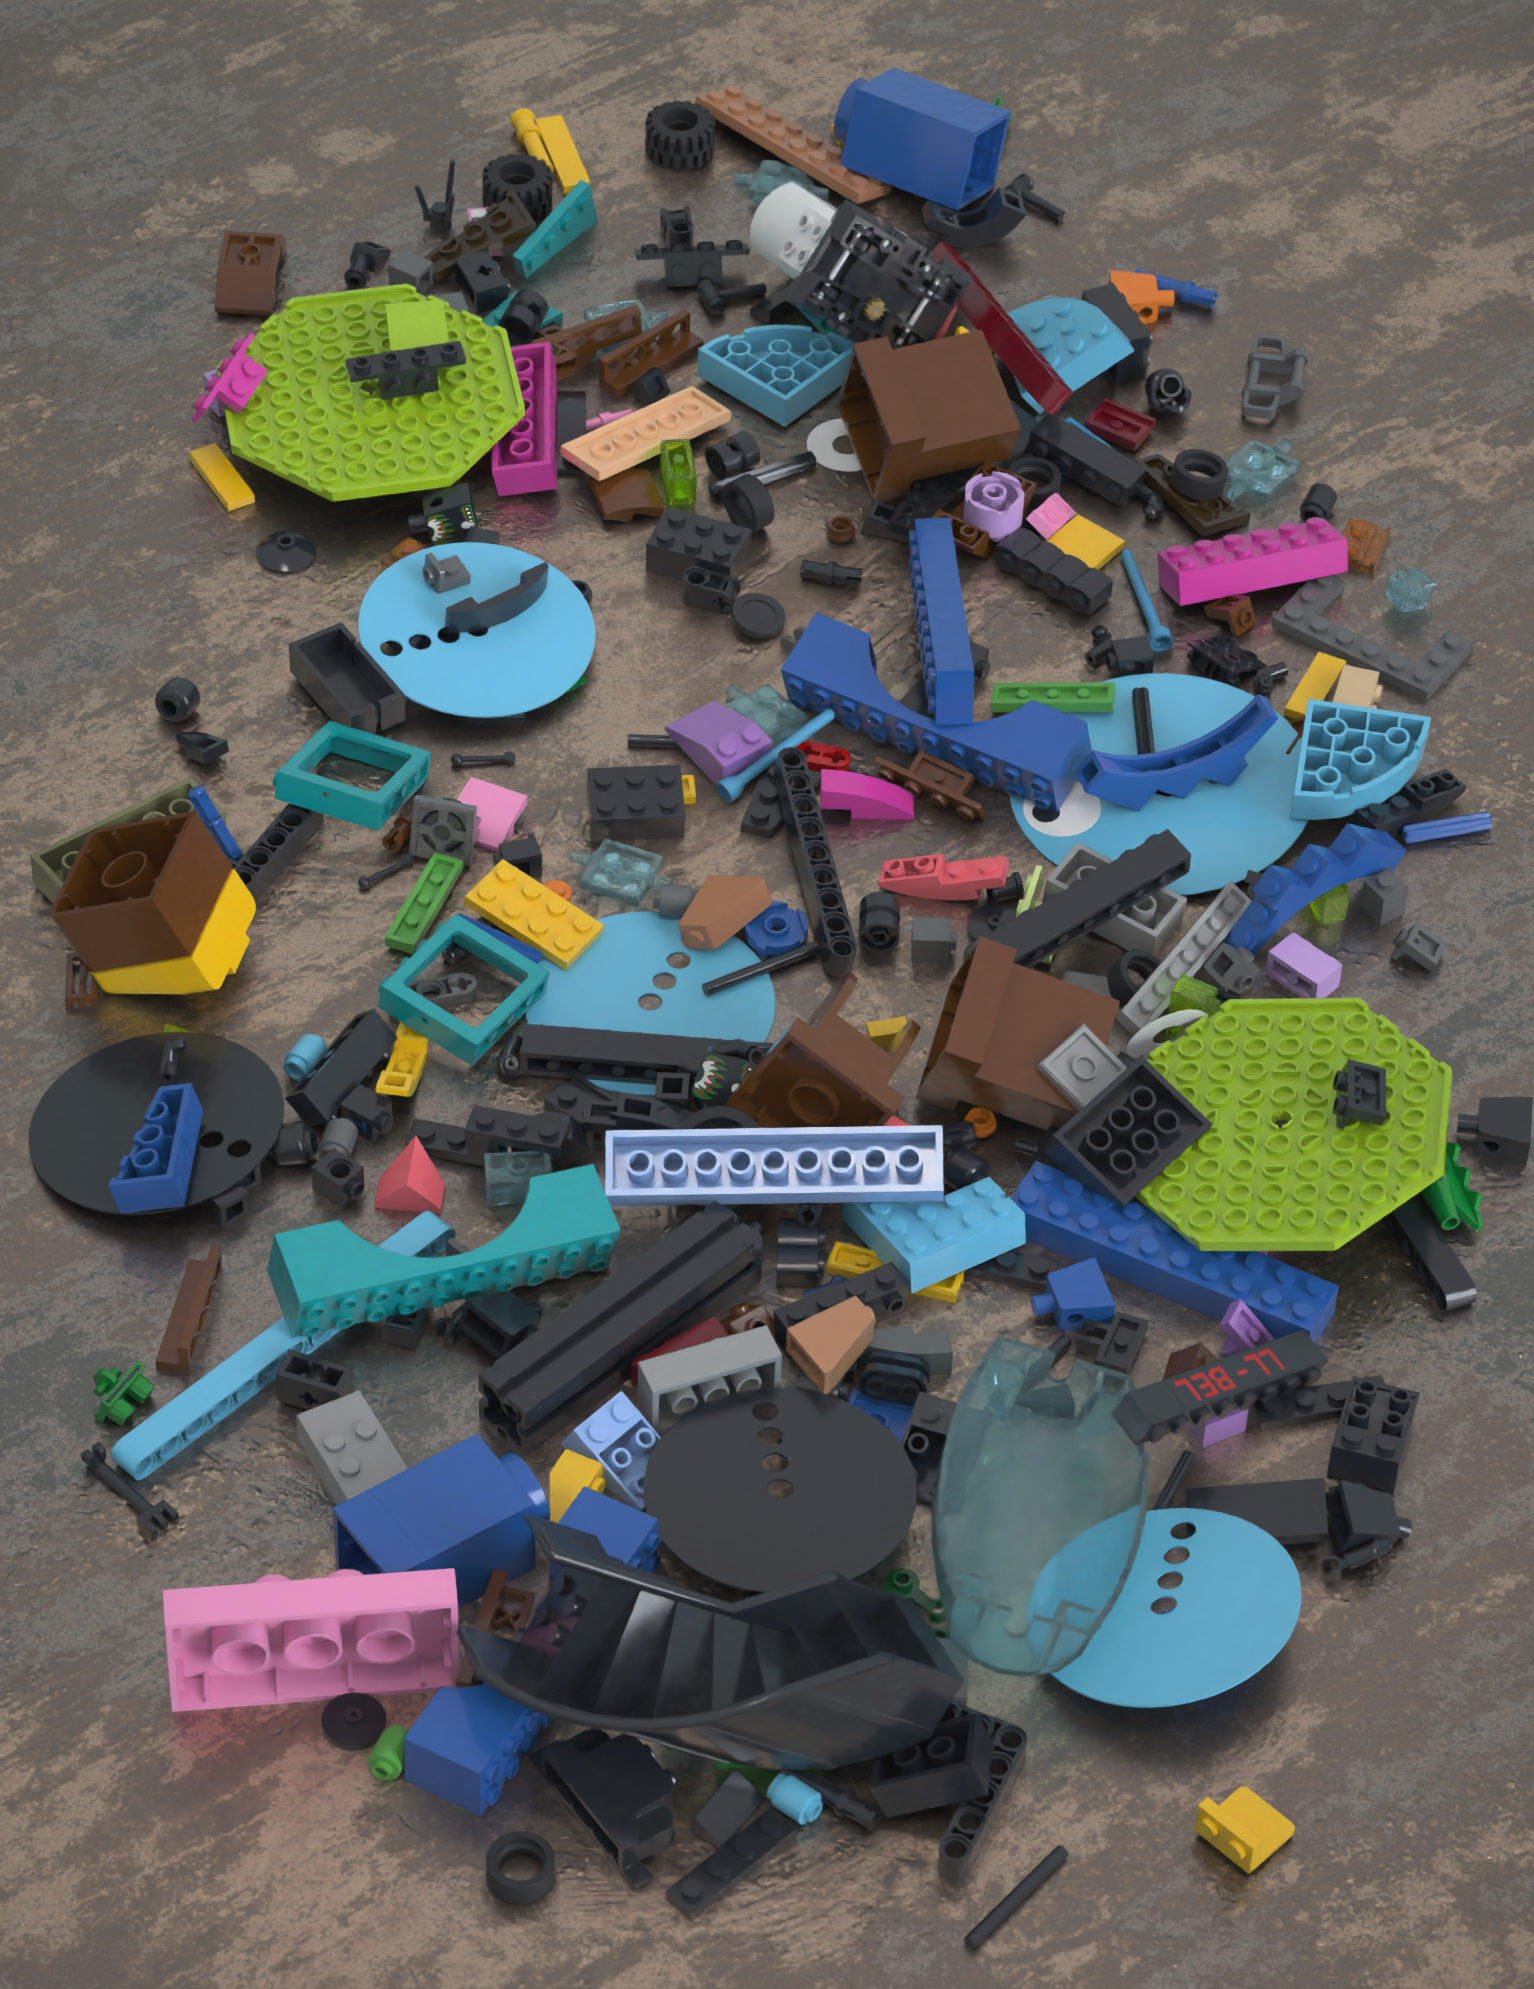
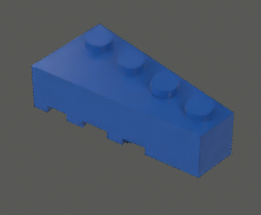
(162, 1154)

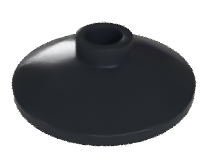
(286, 552)

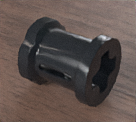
(1012, 889)

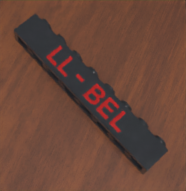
(1219, 1388)

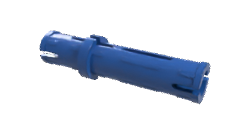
(1185, 291)

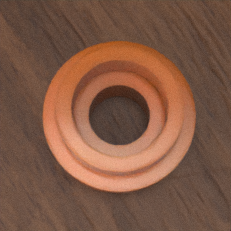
(984, 1121)

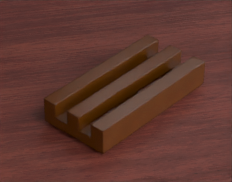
(82, 997)

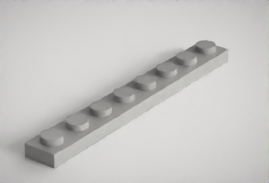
(1184, 958)

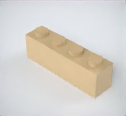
(1358, 687)

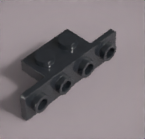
(694, 263)
(406, 370)

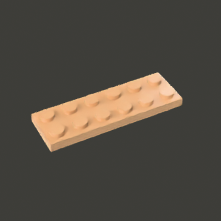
(641, 433)

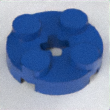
(770, 942)

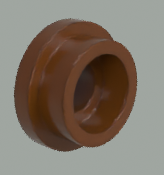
(840, 529)

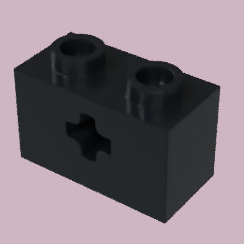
(481, 281)
(311, 1380)

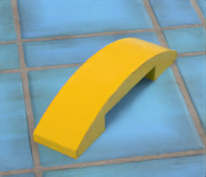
(405, 1063)

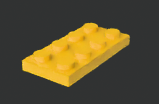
(534, 914)

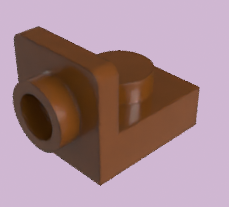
(1235, 610)

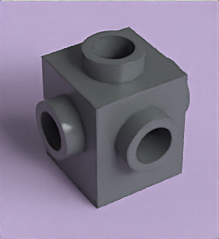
(1232, 968)

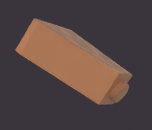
(722, 909)
(831, 1341)

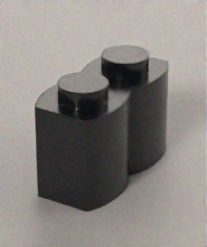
(798, 1253)

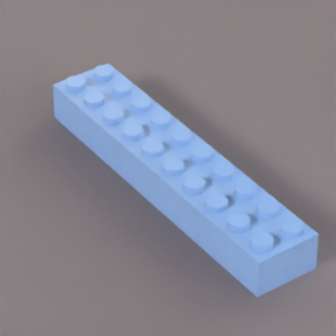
(774, 1165)

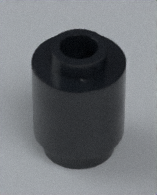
(1318, 502)

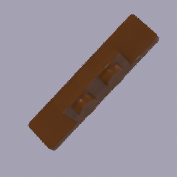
(935, 779)

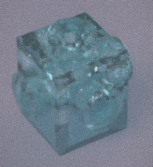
(1409, 589)

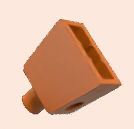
(1142, 293)

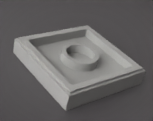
(1081, 1067)

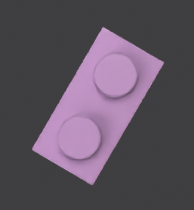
(1303, 968)

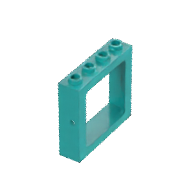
(347, 802)
(439, 1025)

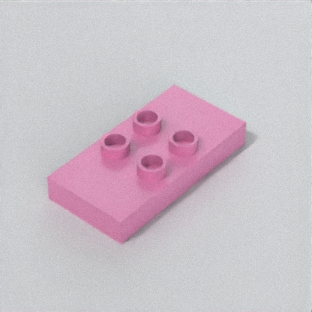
(311, 1638)

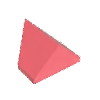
(411, 1182)

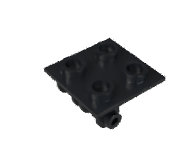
(1222, 659)

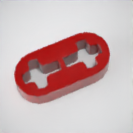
(824, 757)

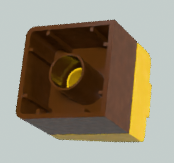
(155, 907)

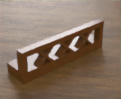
(594, 334)
(665, 353)
(190, 1313)
(489, 1614)

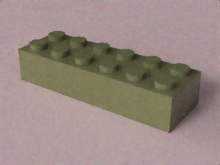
(54, 862)

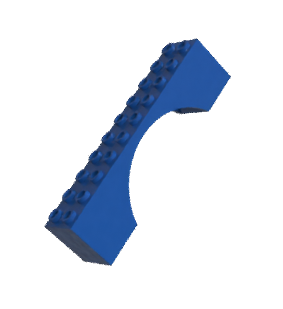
(1022, 752)
(476, 1736)

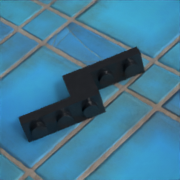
(490, 1132)

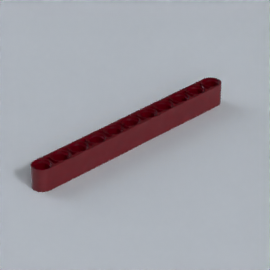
(1007, 338)

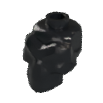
(1167, 391)

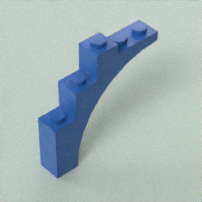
(1215, 756)
(1285, 891)

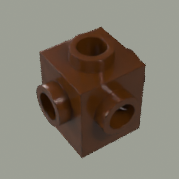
(747, 1317)

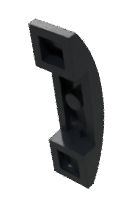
(570, 425)
(471, 616)

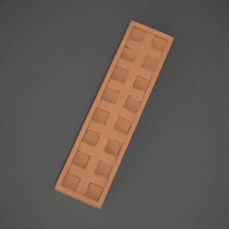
(790, 143)

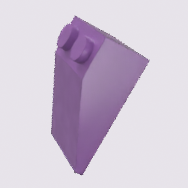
(720, 740)

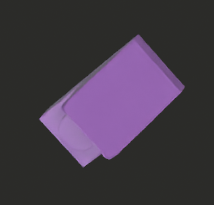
(1242, 1329)

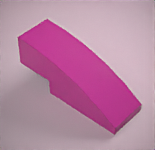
(864, 796)

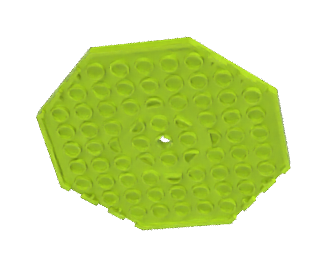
(352, 444)
(1309, 1181)

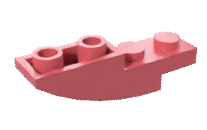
(941, 880)

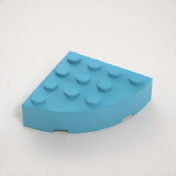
(1072, 338)
(777, 368)
(1354, 758)

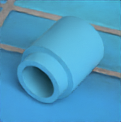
(303, 1055)
(795, 1798)

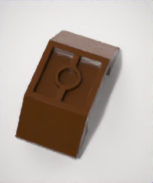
(248, 272)
(971, 537)

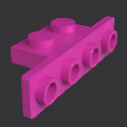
(236, 383)

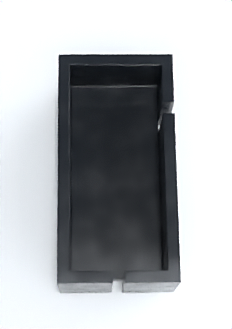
(346, 680)

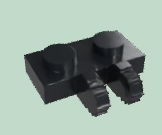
(1114, 1343)

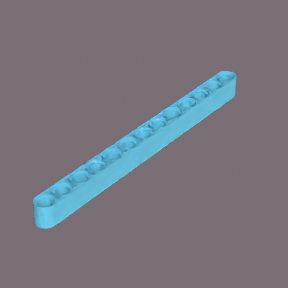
(248, 1371)

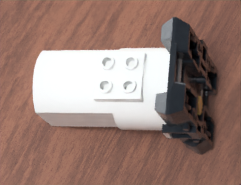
(854, 270)

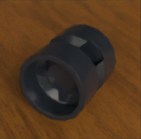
(524, 315)
(732, 455)
(879, 922)

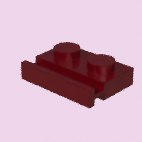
(1120, 424)

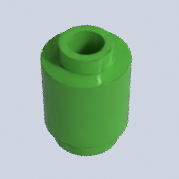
(387, 1756)

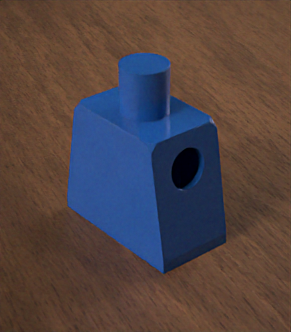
(1075, 1296)

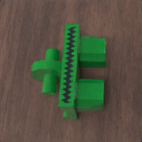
(114, 1404)

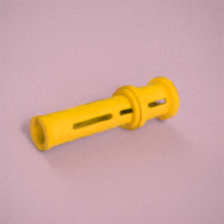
(529, 134)

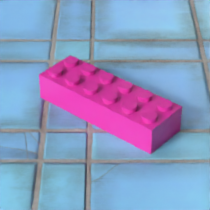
(528, 452)
(1252, 561)

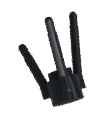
(441, 212)

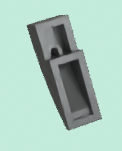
(932, 1347)

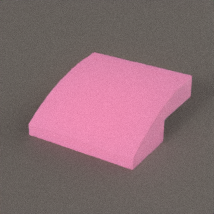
(497, 808)

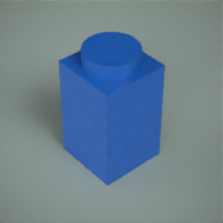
(921, 137)
(445, 1513)

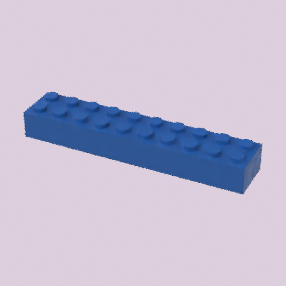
(941, 622)
(1152, 1255)

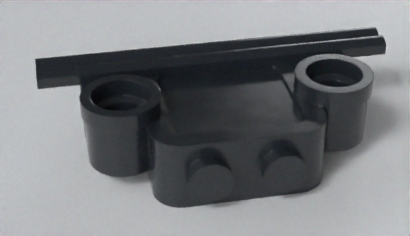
(615, 1794)

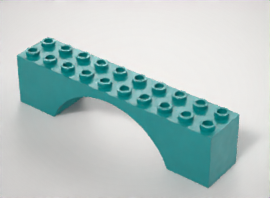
(337, 1279)

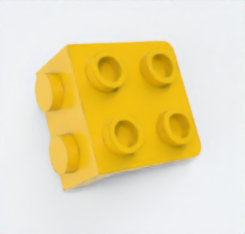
(1243, 1827)

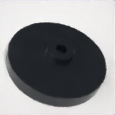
(758, 615)
(987, 918)
(353, 1721)

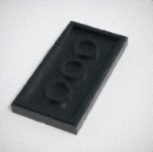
(1284, 1509)

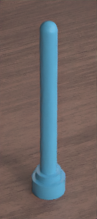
(1159, 635)
(730, 787)

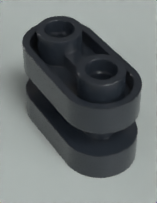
(894, 1376)

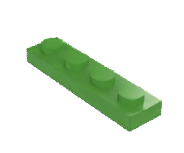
(1060, 696)
(424, 903)

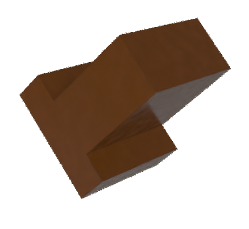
(925, 410)
(998, 1031)

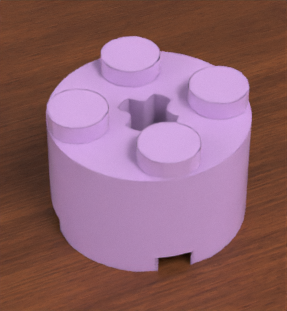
(994, 504)

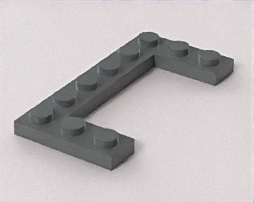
(1302, 620)

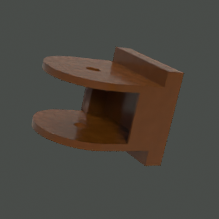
(825, 1073)

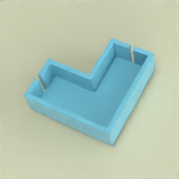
(939, 1237)

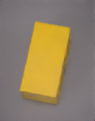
(883, 1031)

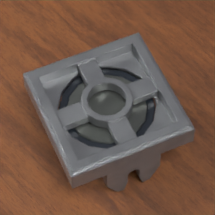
(443, 827)

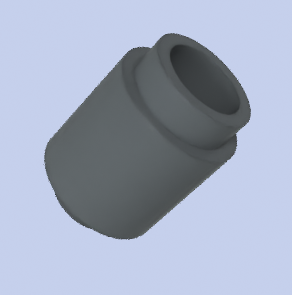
(673, 899)
(338, 1134)

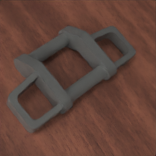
(1273, 363)

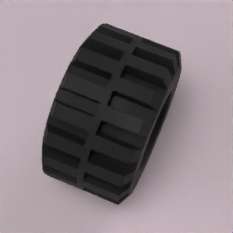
(679, 135)
(524, 174)

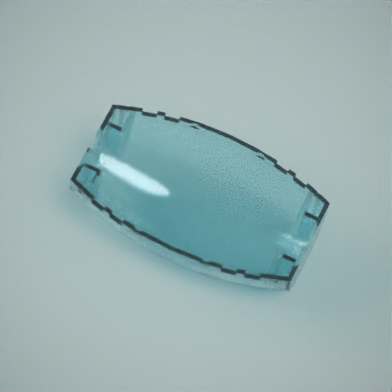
(1035, 1510)

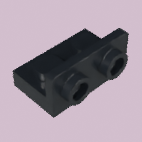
(1360, 1093)

